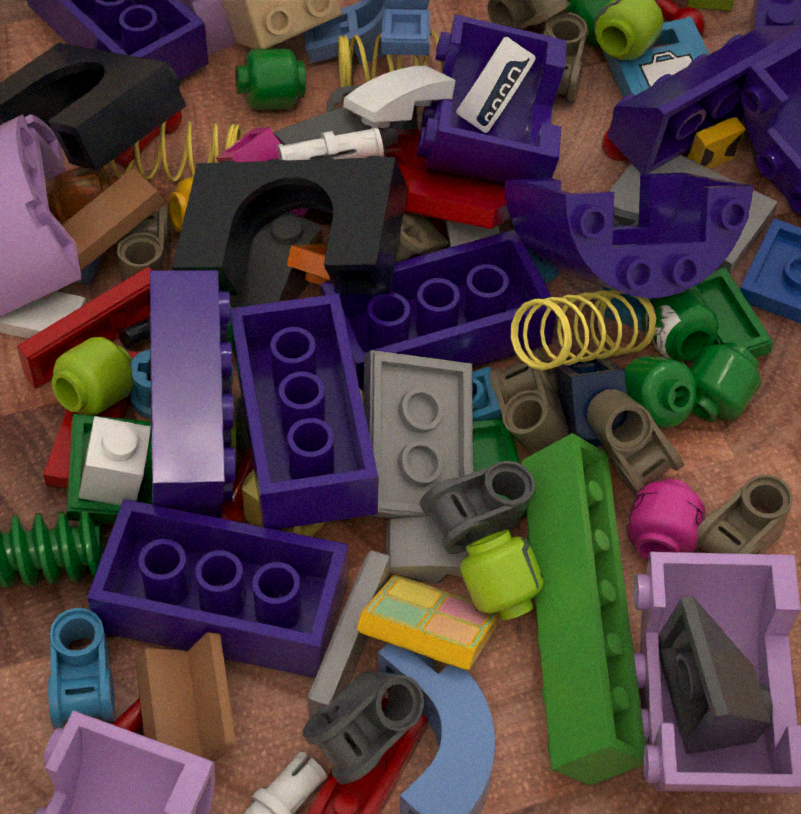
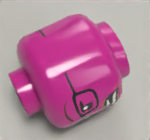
(665, 518)

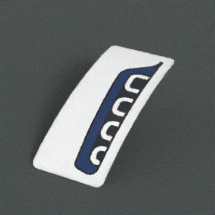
(496, 85)

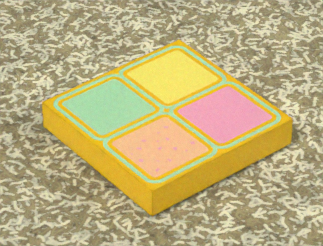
(428, 622)

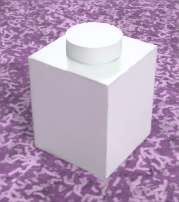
(114, 461)

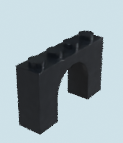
(93, 100)
(238, 198)

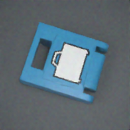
(641, 73)

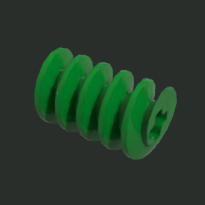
(50, 550)

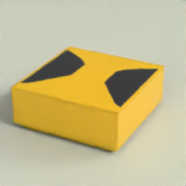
(717, 143)

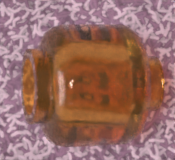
(76, 189)

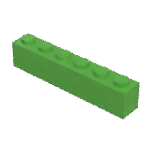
(583, 615)

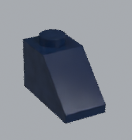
(577, 388)

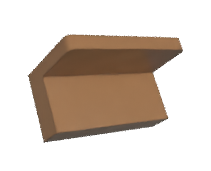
(187, 698)

